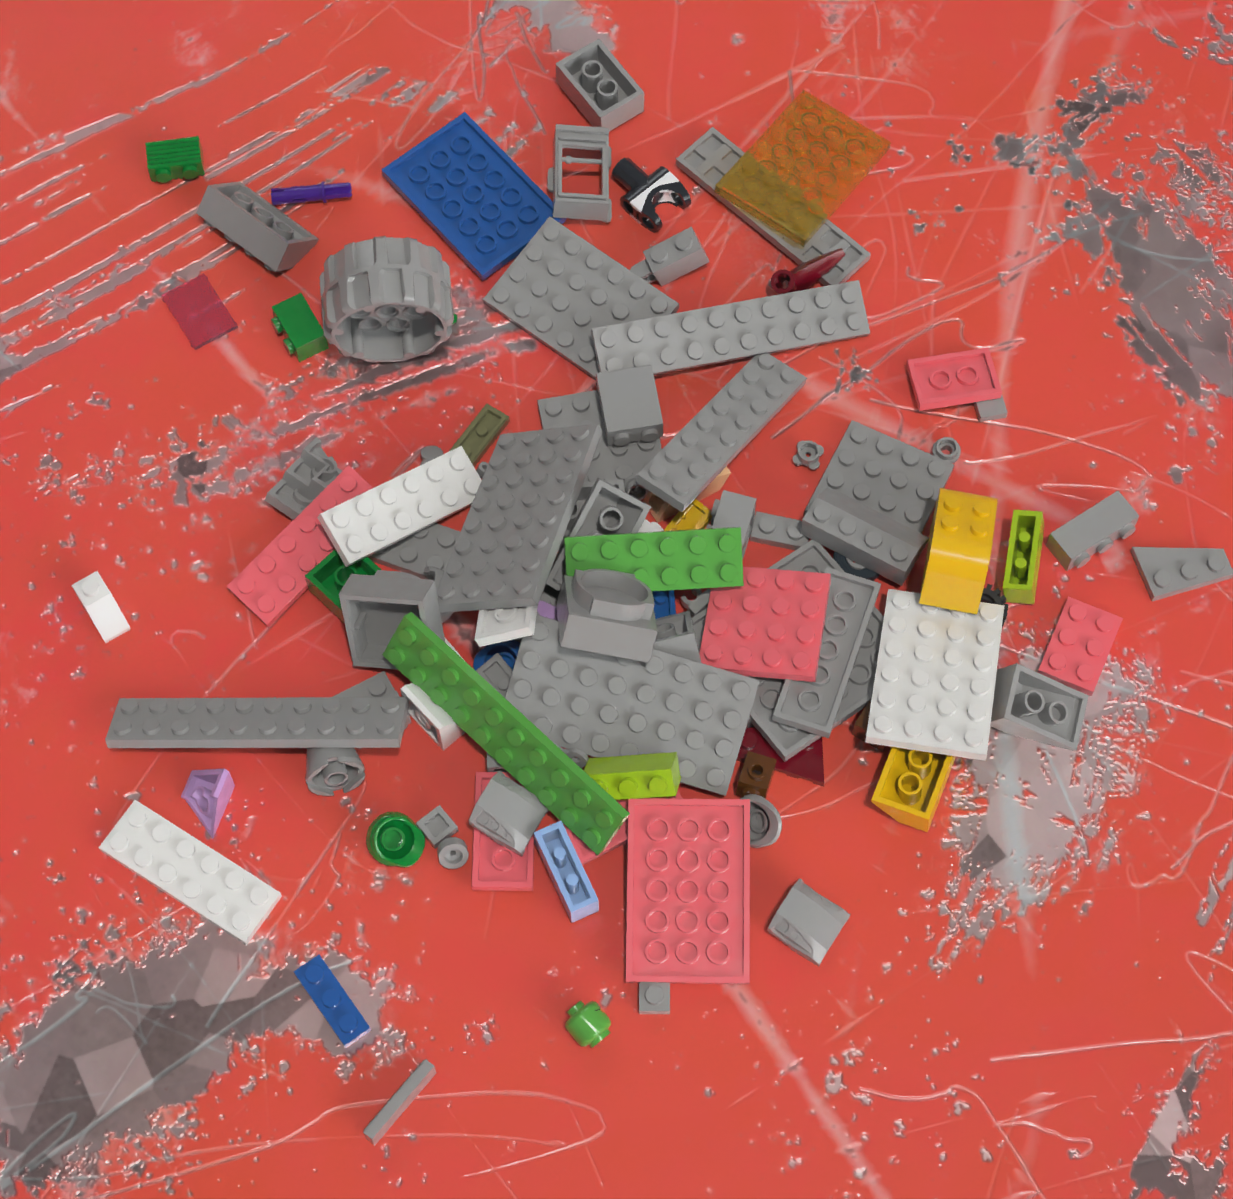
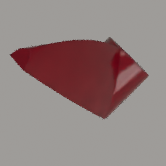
(807, 273)

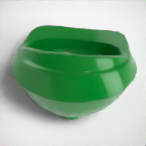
(395, 840)

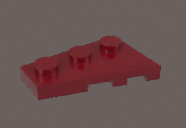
(804, 764)

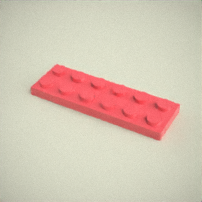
(279, 571)

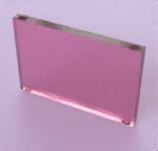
(199, 311)

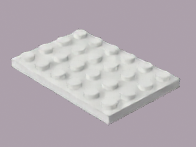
(935, 677)

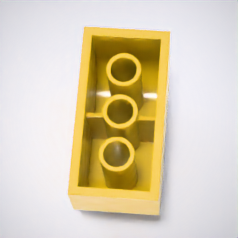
(958, 550)

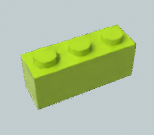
(1023, 556)
(636, 775)

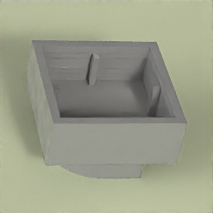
(375, 608)
(607, 614)

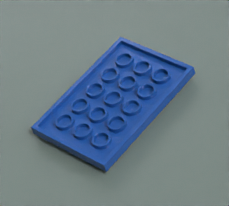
(471, 194)

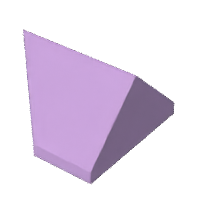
(208, 795)

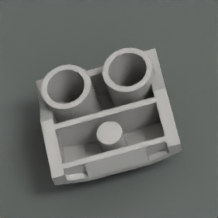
(507, 813)
(808, 922)

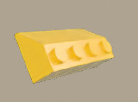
(912, 786)

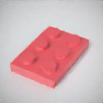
(954, 379)
(1080, 646)

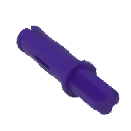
(310, 193)

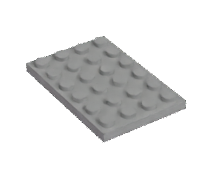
(568, 287)

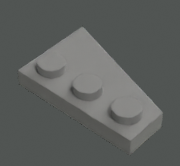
(1180, 569)

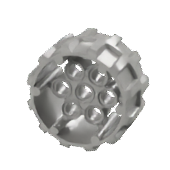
(386, 299)

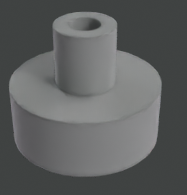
(452, 853)

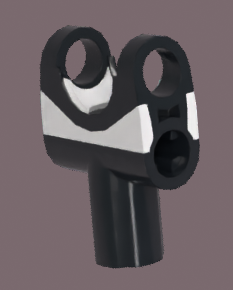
(648, 192)

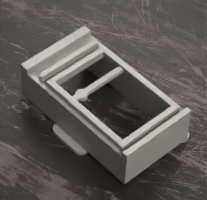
(575, 204)

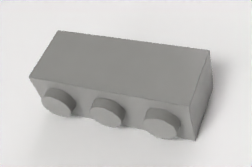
(1093, 531)

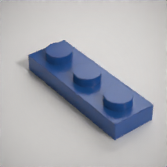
(332, 1001)

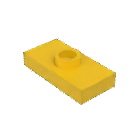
(693, 517)

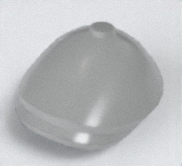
(764, 822)

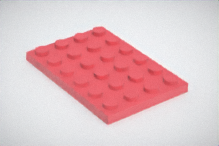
(688, 891)

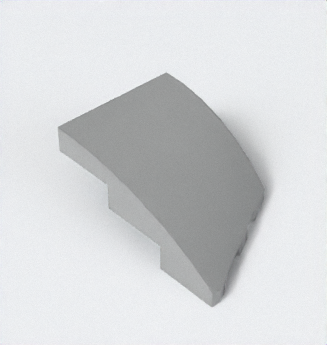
(303, 480)

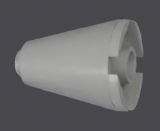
(333, 770)

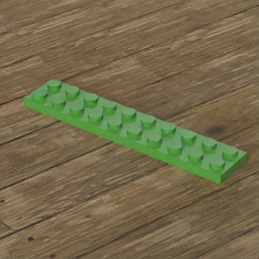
(505, 734)

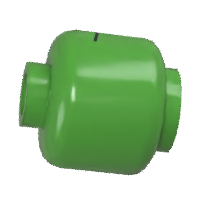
(587, 1023)

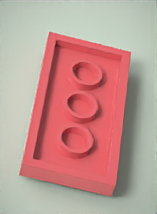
(495, 865)

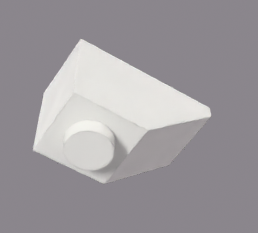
(101, 606)

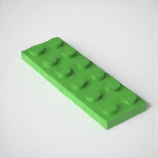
(663, 557)

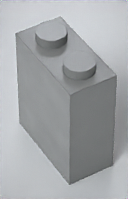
(629, 405)

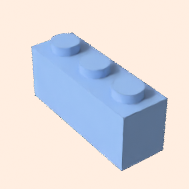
(566, 871)

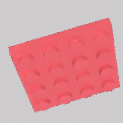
(768, 624)

